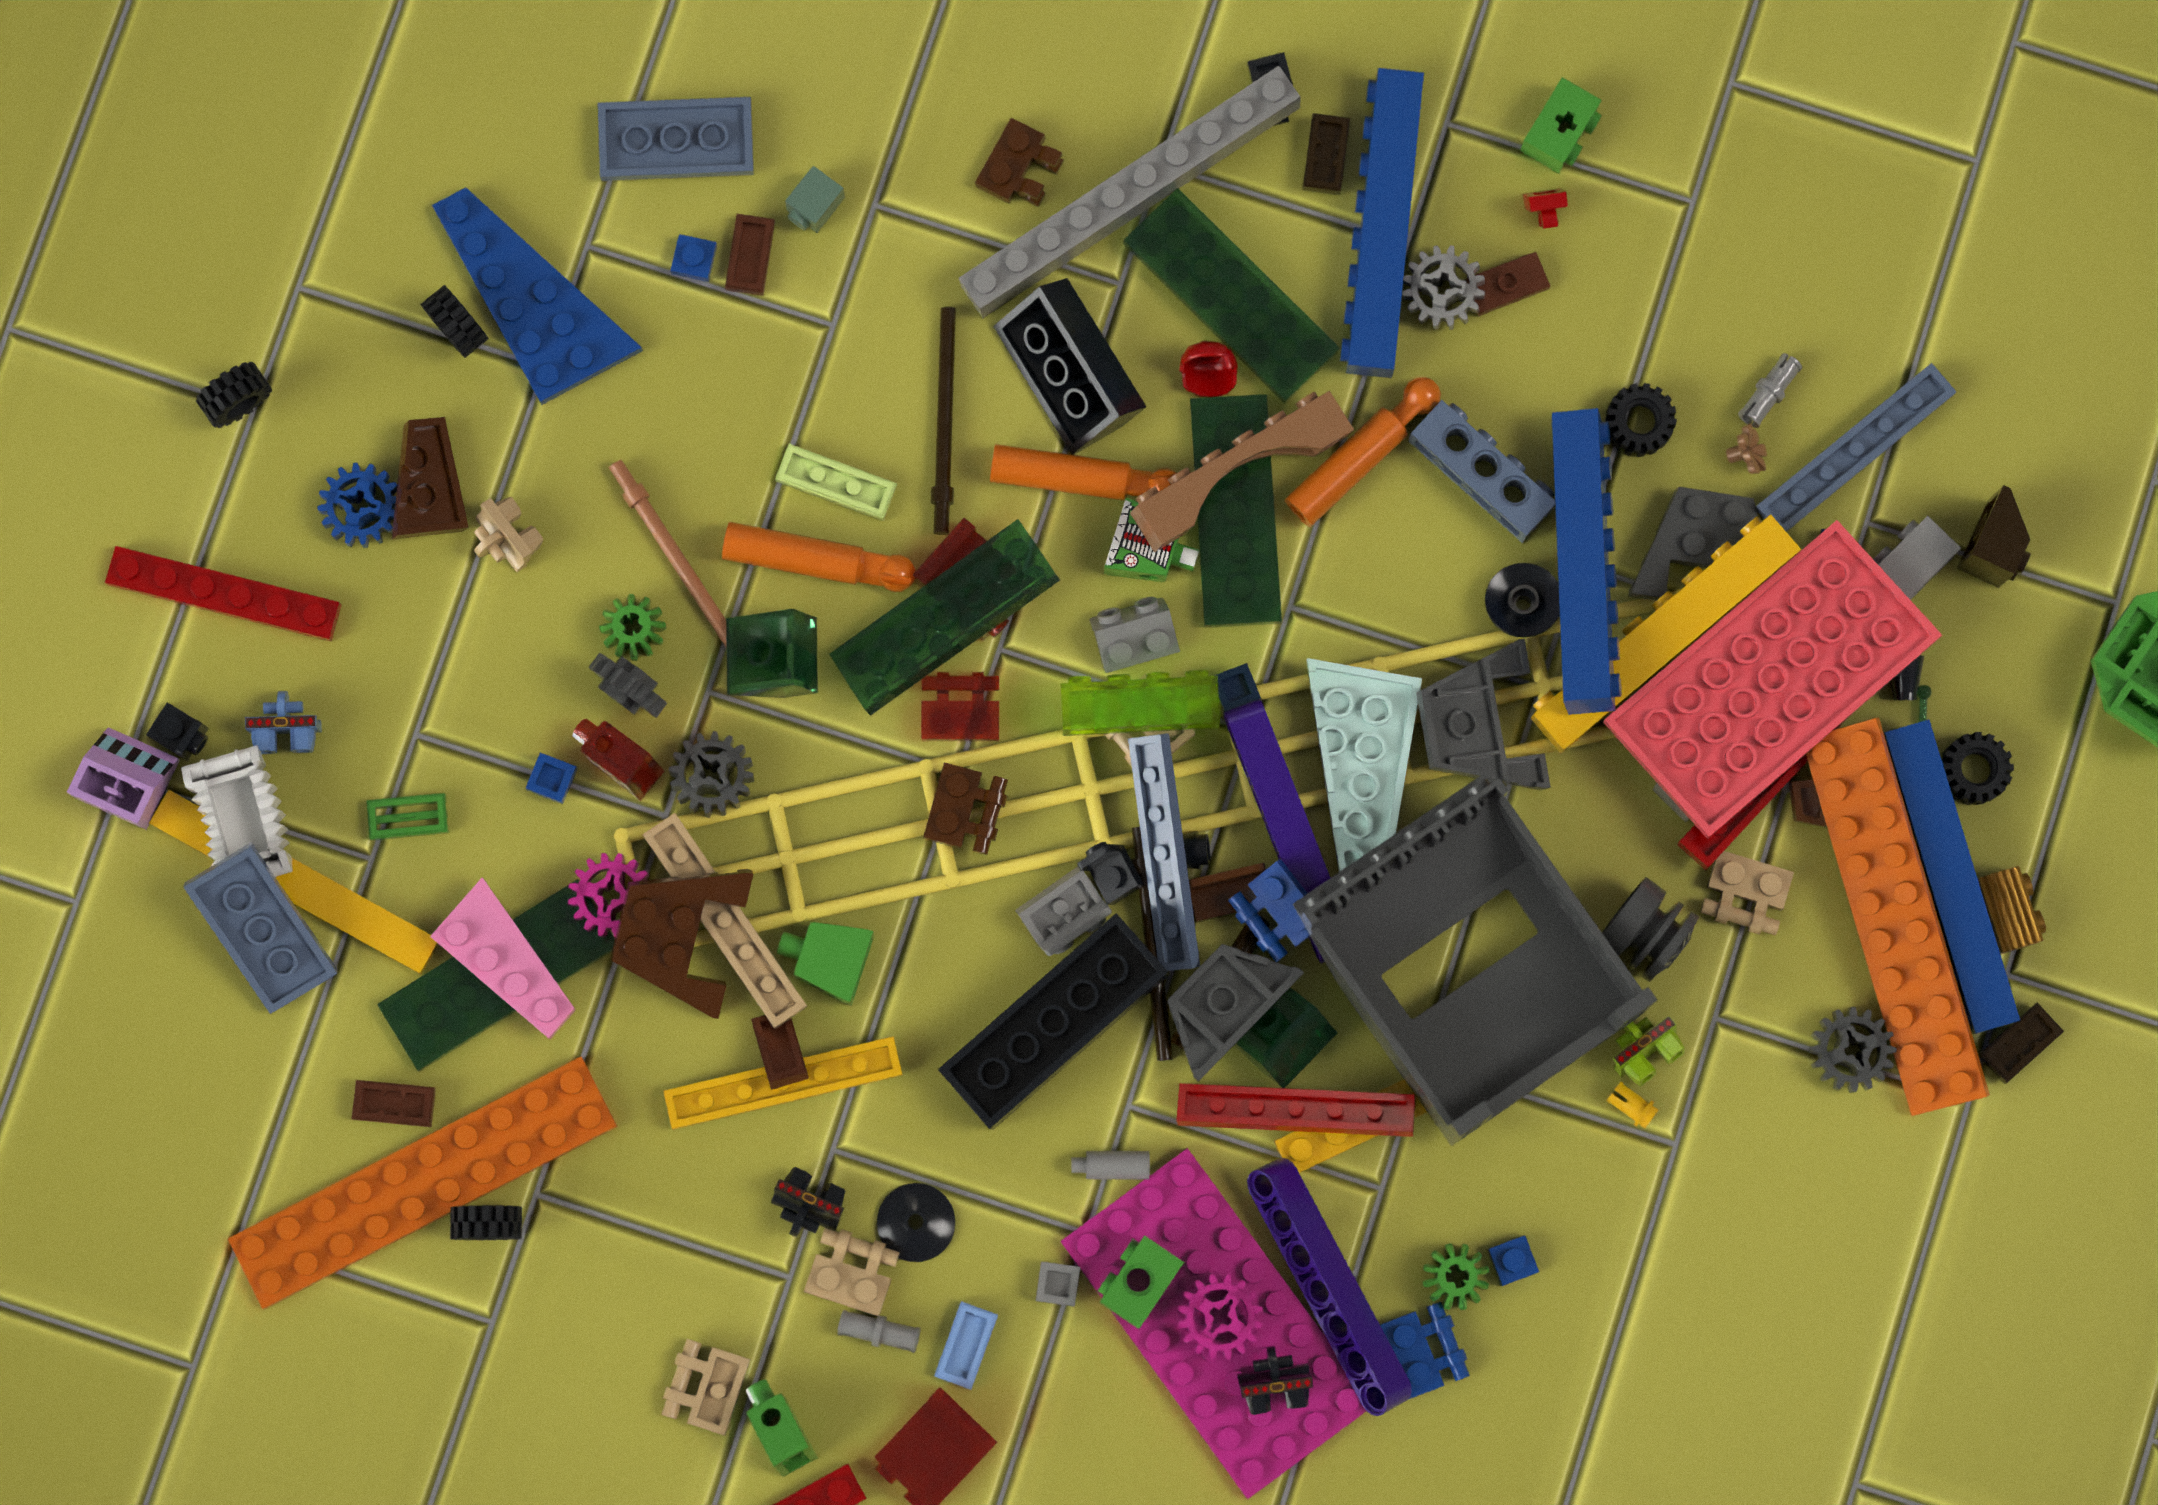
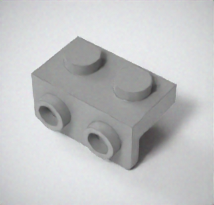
(1134, 633)
(1064, 912)

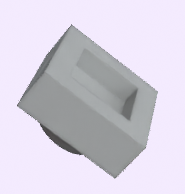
(1057, 1284)

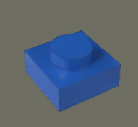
(693, 258)
(551, 778)
(1513, 1260)

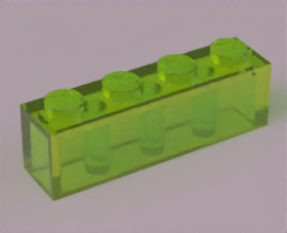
(1140, 704)

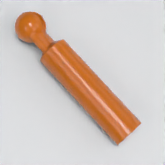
(1361, 452)
(1073, 473)
(815, 557)

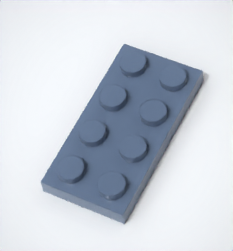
(675, 138)
(260, 928)

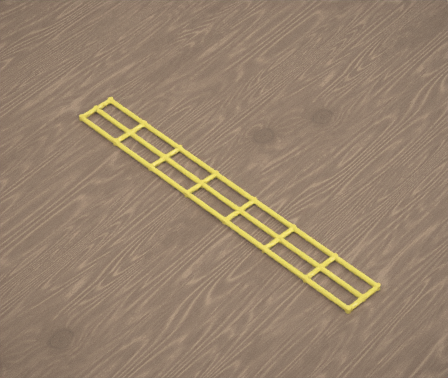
(1089, 789)

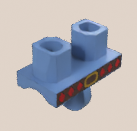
(301, 728)

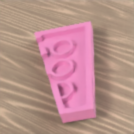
(498, 954)

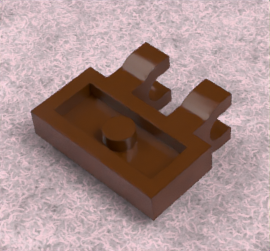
(1011, 160)

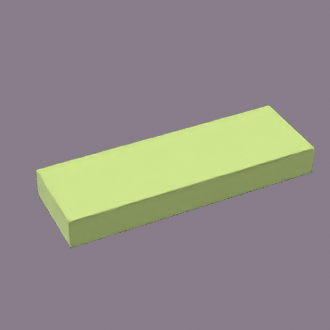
(836, 482)

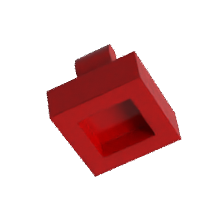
(1545, 204)

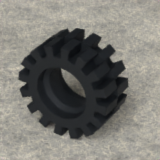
(454, 321)
(233, 394)
(1656, 403)
(1999, 768)
(486, 1222)

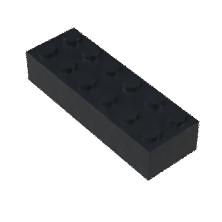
(1054, 1022)

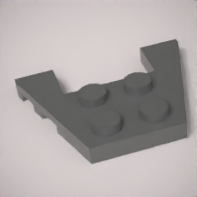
(1689, 534)
(1464, 722)

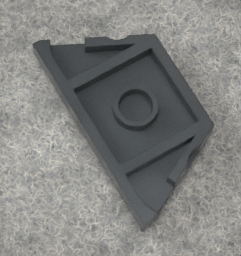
(1224, 1002)

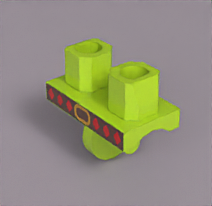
(1660, 1038)

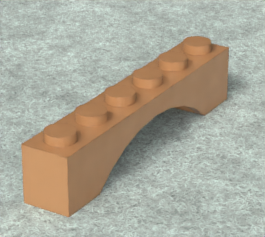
(1305, 432)

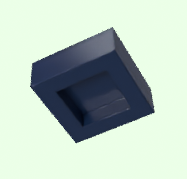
(1236, 687)

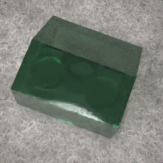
(772, 654)
(1286, 1038)

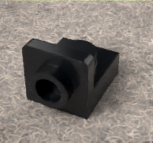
(178, 732)
(1111, 871)

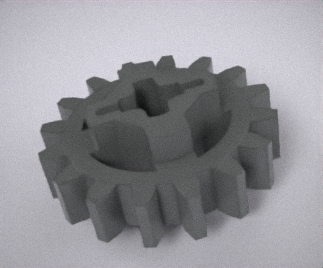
(627, 685)
(721, 763)
(1847, 1034)

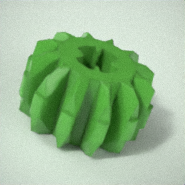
(629, 613)
(1449, 1288)

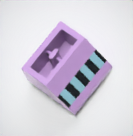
(123, 777)

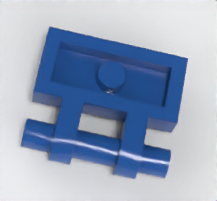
(1276, 892)
(1414, 1354)

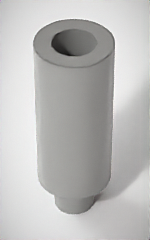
(1113, 1165)

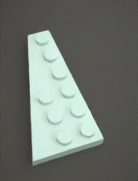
(1364, 748)

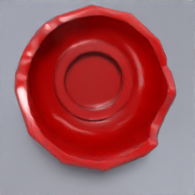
(1208, 369)

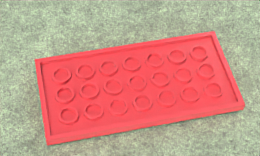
(1772, 679)

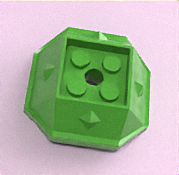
(2129, 668)

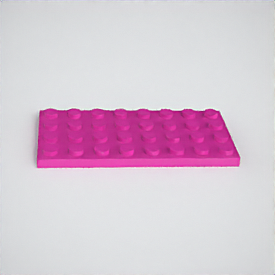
(1197, 1225)

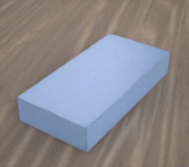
(966, 1345)

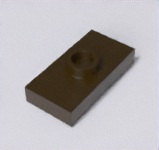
(1326, 154)
(2020, 1043)

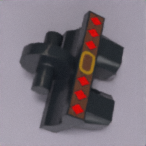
(807, 1209)
(1272, 1377)

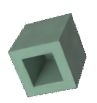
(814, 200)

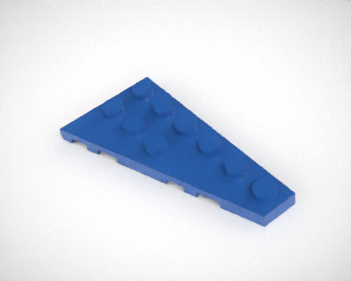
(542, 315)

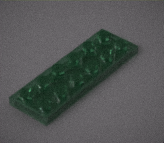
(1231, 295)
(1236, 518)
(944, 617)
(455, 1005)

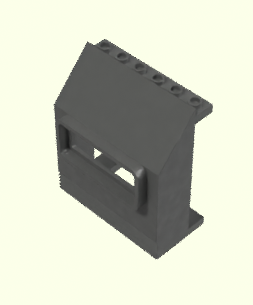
(1514, 1018)

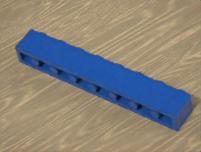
(1384, 223)
(1584, 561)
(1951, 878)

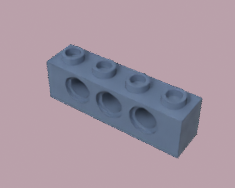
(1459, 466)

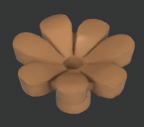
(1748, 450)

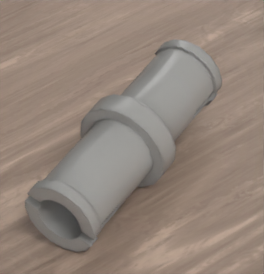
(1770, 390)
(879, 1331)

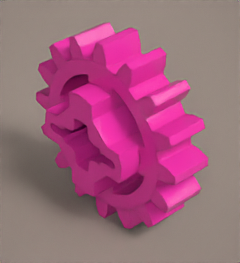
(594, 891)
(1204, 1306)

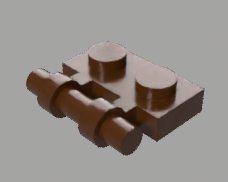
(954, 804)

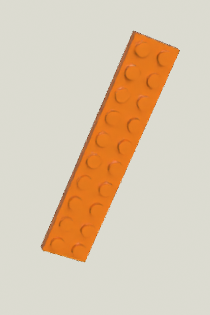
(1896, 918)
(422, 1183)

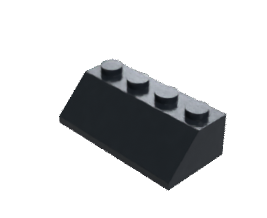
(1069, 365)

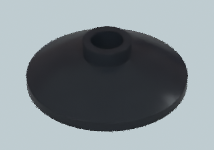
(1526, 583)
(937, 1228)

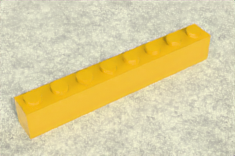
(1678, 621)

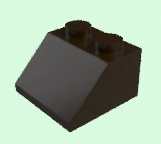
(1998, 542)

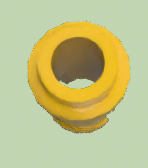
(1635, 1107)

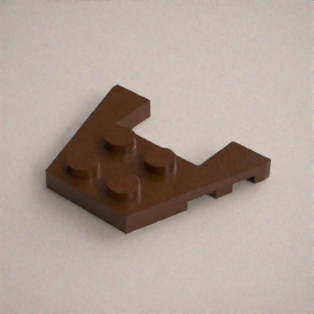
(661, 928)

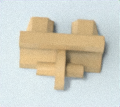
(501, 538)

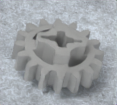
(1459, 289)

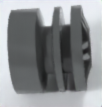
(1649, 929)

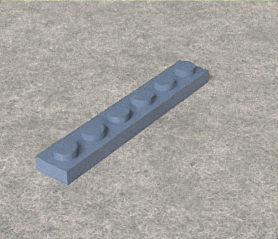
(1857, 448)
(1164, 852)

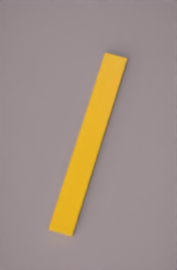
(314, 893)

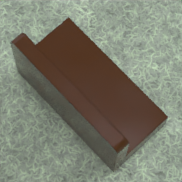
(1213, 891)

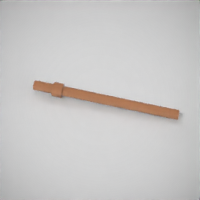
(637, 498)

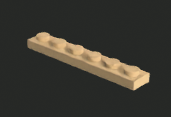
(728, 926)

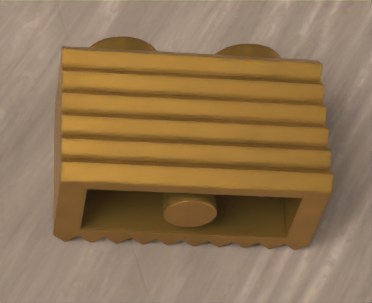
(2011, 910)

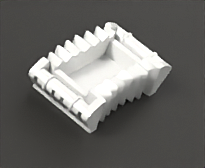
(239, 807)

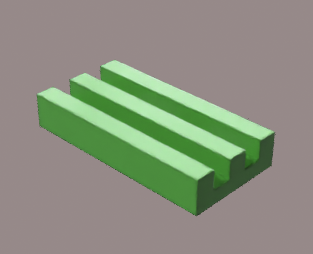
(440, 814)

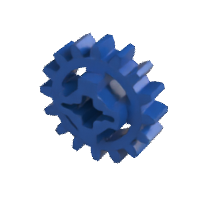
(356, 521)

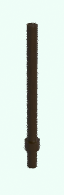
(942, 494)
(1157, 995)

